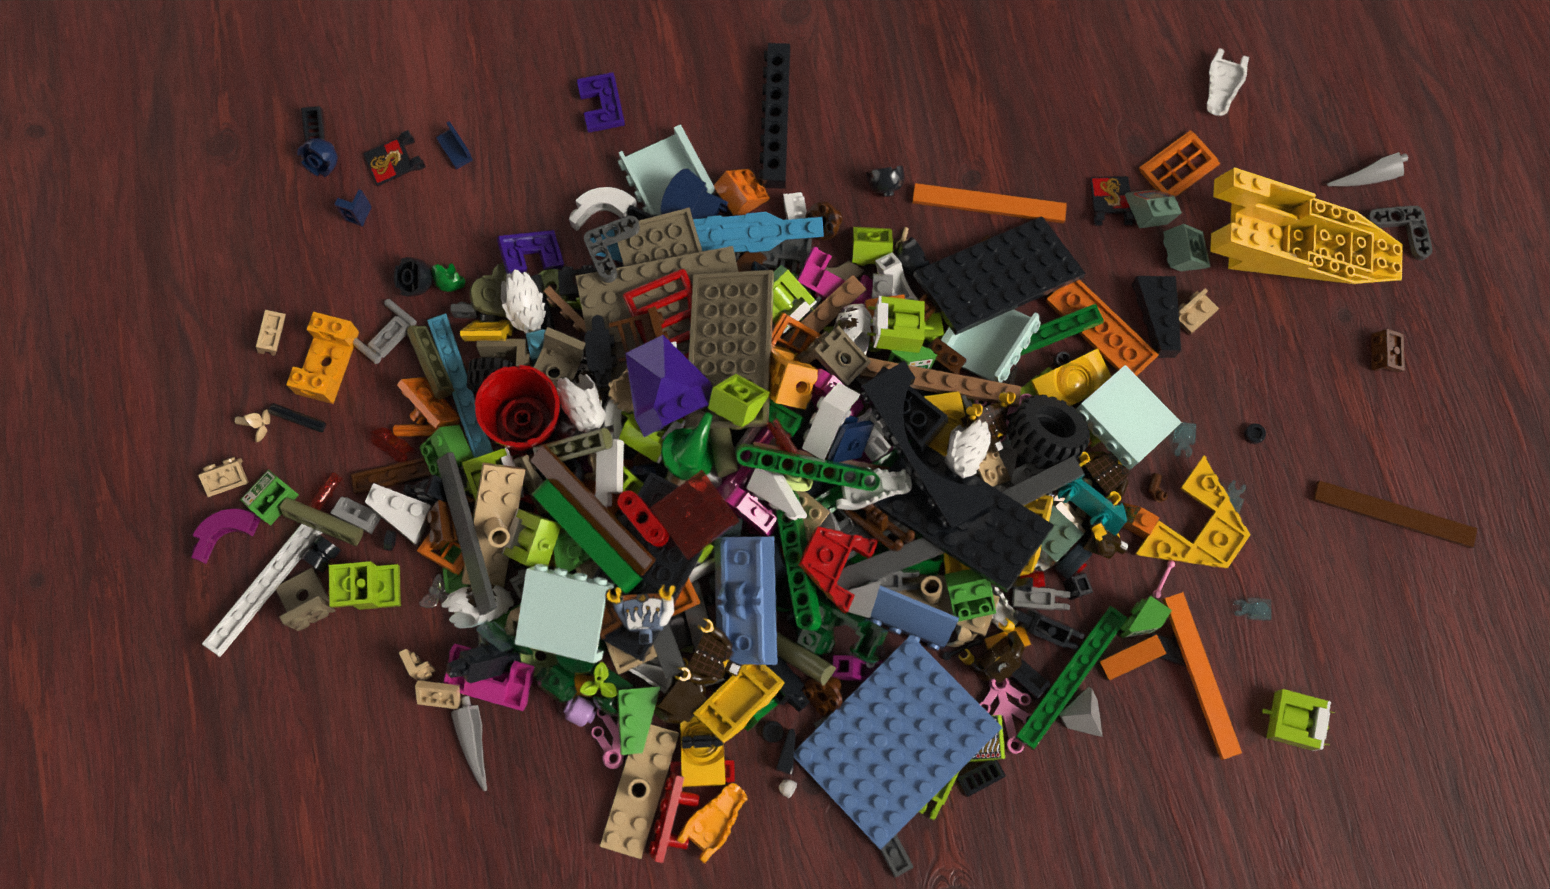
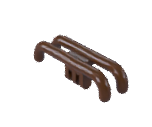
(877, 523)

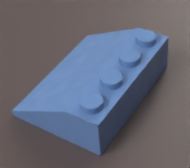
(912, 618)

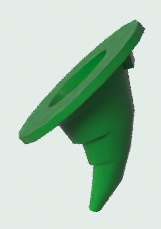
(688, 451)

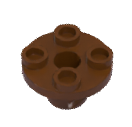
(831, 218)
(824, 698)

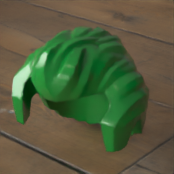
(447, 278)

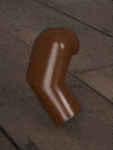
(1156, 492)

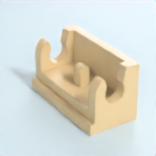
(270, 332)

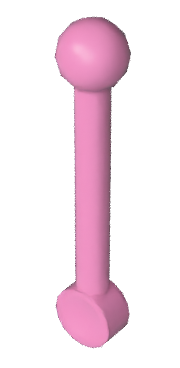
(1157, 593)

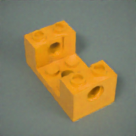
(333, 340)
(786, 374)

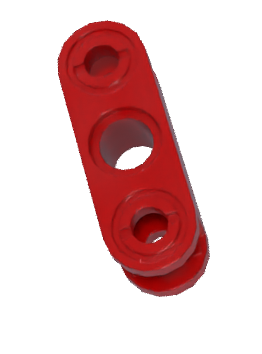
(635, 511)

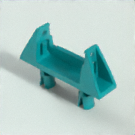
(1094, 505)

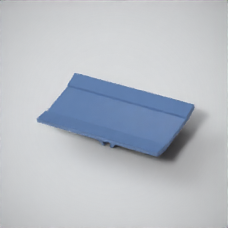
(747, 597)

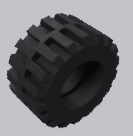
(481, 368)

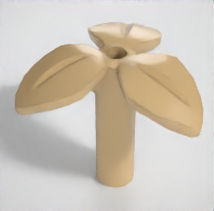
(256, 422)
(964, 635)

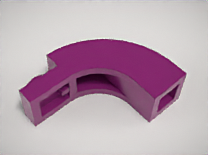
(220, 524)
(852, 669)

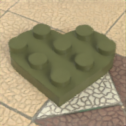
(486, 292)

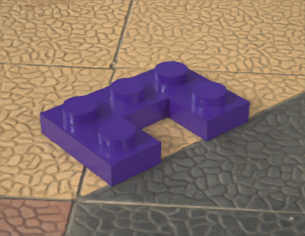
(611, 112)
(516, 245)

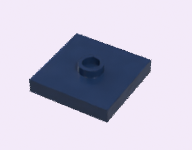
(851, 441)

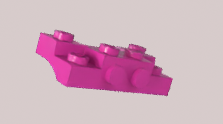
(825, 283)
(506, 690)

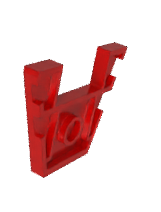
(826, 558)

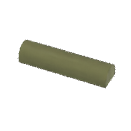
(430, 361)
(580, 444)
(723, 451)
(321, 521)
(804, 660)

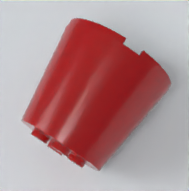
(517, 395)

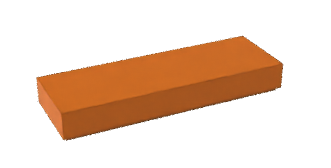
(1133, 657)

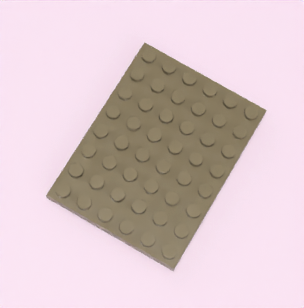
(608, 301)

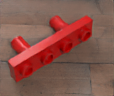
(668, 808)

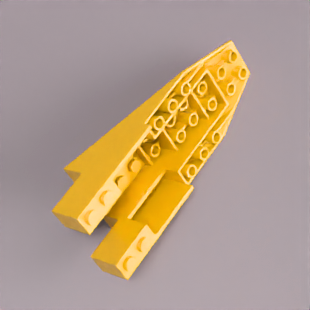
(1299, 236)

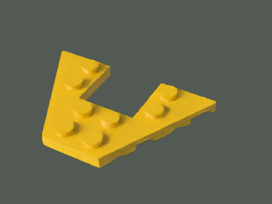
(1219, 538)

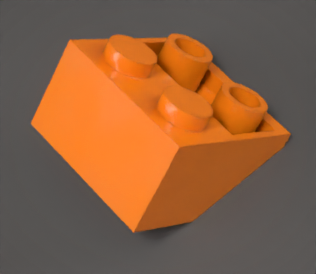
(741, 191)

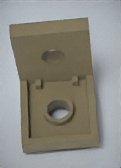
(829, 349)
(511, 350)
(560, 353)
(302, 613)

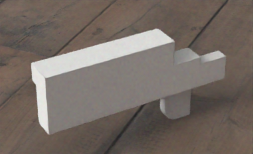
(609, 472)

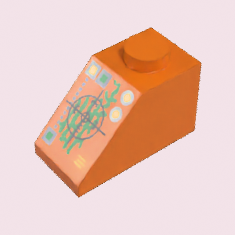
(1139, 520)

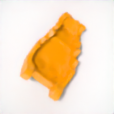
(713, 822)

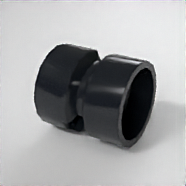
(321, 554)

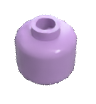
(579, 711)

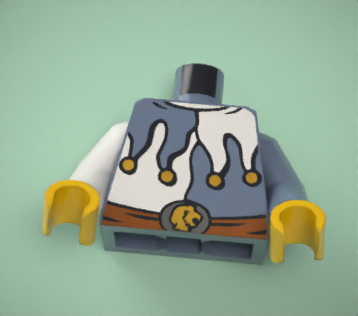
(644, 611)

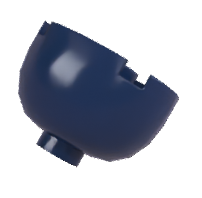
(318, 156)

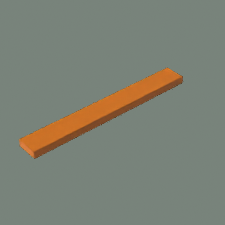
(989, 203)
(1202, 676)

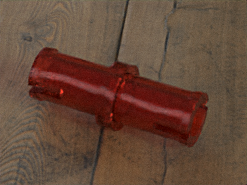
(782, 438)
(325, 491)

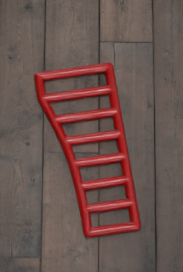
(687, 292)

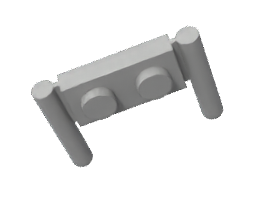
(388, 336)

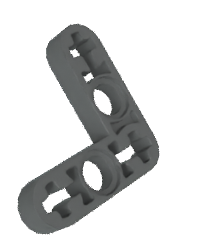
(1410, 223)
(600, 245)

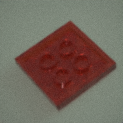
(695, 514)

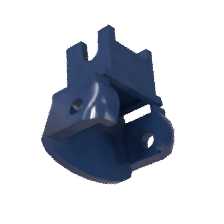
(690, 192)

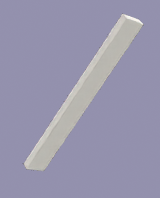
(261, 589)

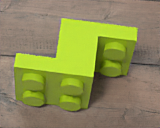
(364, 585)

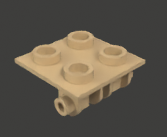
(992, 469)
(815, 513)

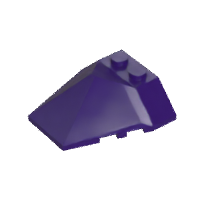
(664, 385)

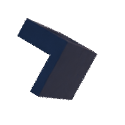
(454, 147)
(356, 211)

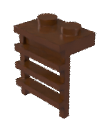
(651, 324)
(442, 524)

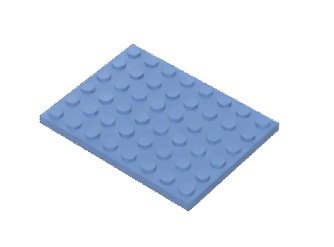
(896, 741)

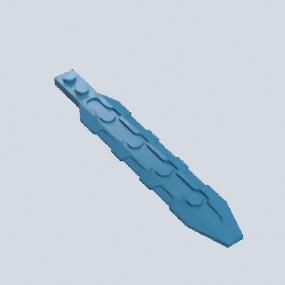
(745, 232)

